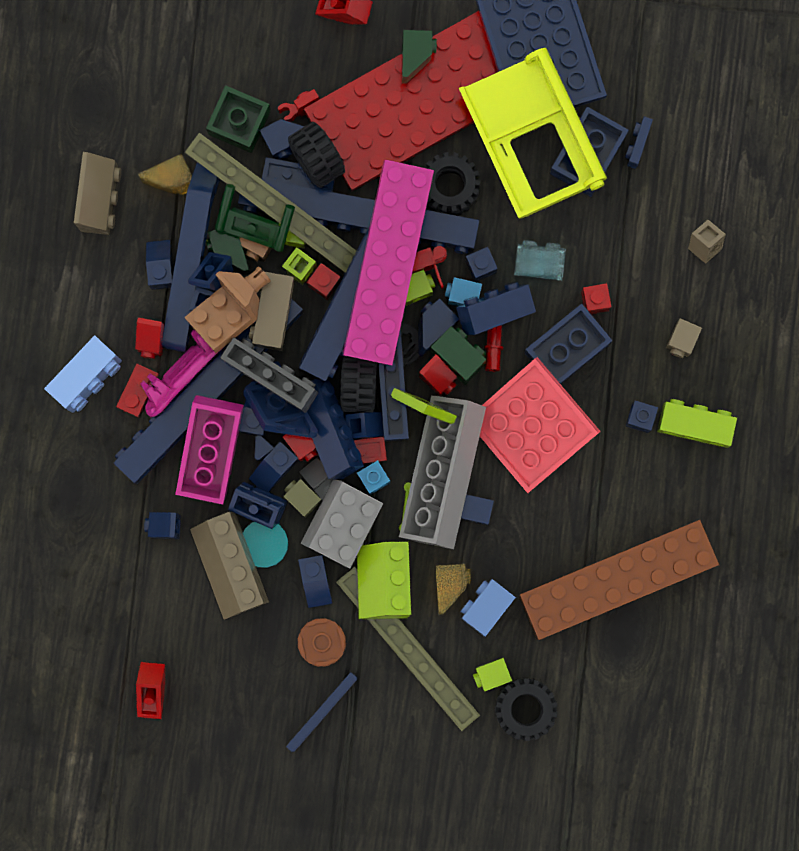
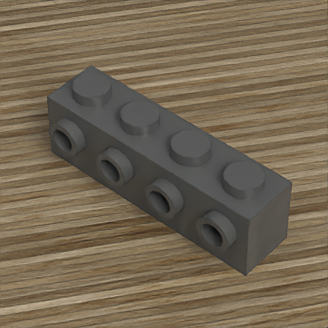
(269, 375)

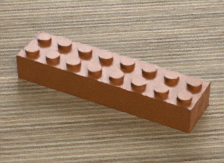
(618, 580)

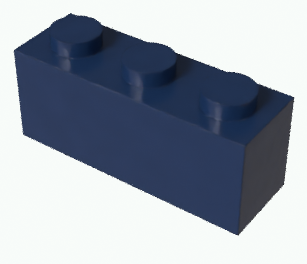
(495, 308)

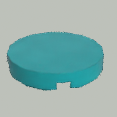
(266, 544)

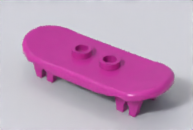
(177, 376)

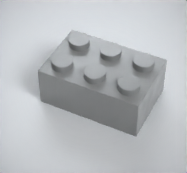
(342, 523)

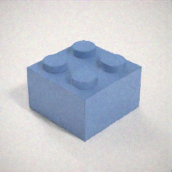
(487, 607)

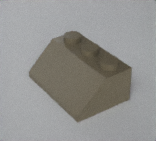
(96, 194)

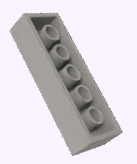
(442, 474)

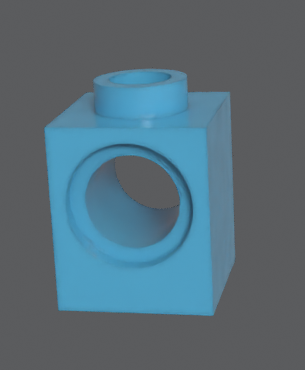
(462, 290)
(373, 477)

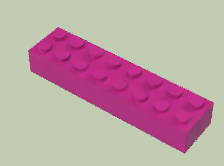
(388, 262)

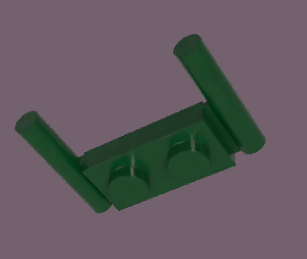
(252, 226)

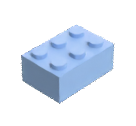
(84, 375)

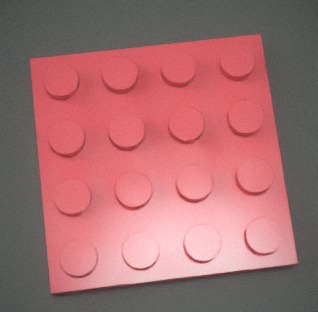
(534, 425)

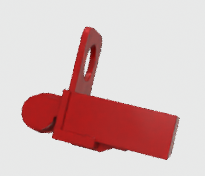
(427, 260)

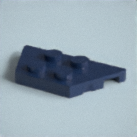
(277, 414)

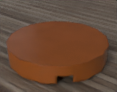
(321, 642)

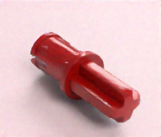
(493, 349)

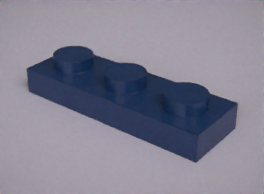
(290, 173)

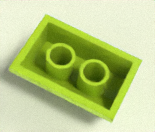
(384, 581)

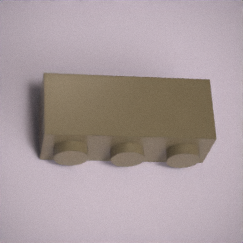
(273, 312)

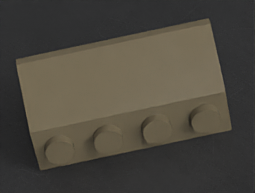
(229, 565)

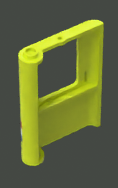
(520, 102)

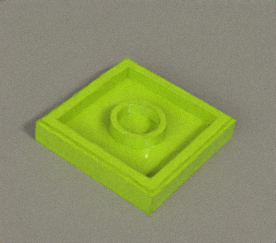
(423, 406)

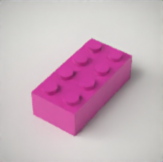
(209, 449)

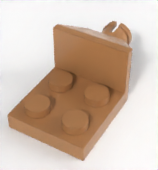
(229, 308)

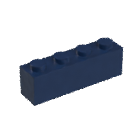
(334, 437)

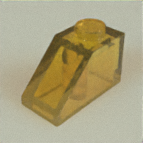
(168, 176)
(450, 584)

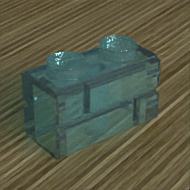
(540, 260)

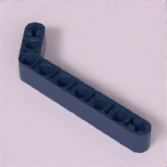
(189, 256)

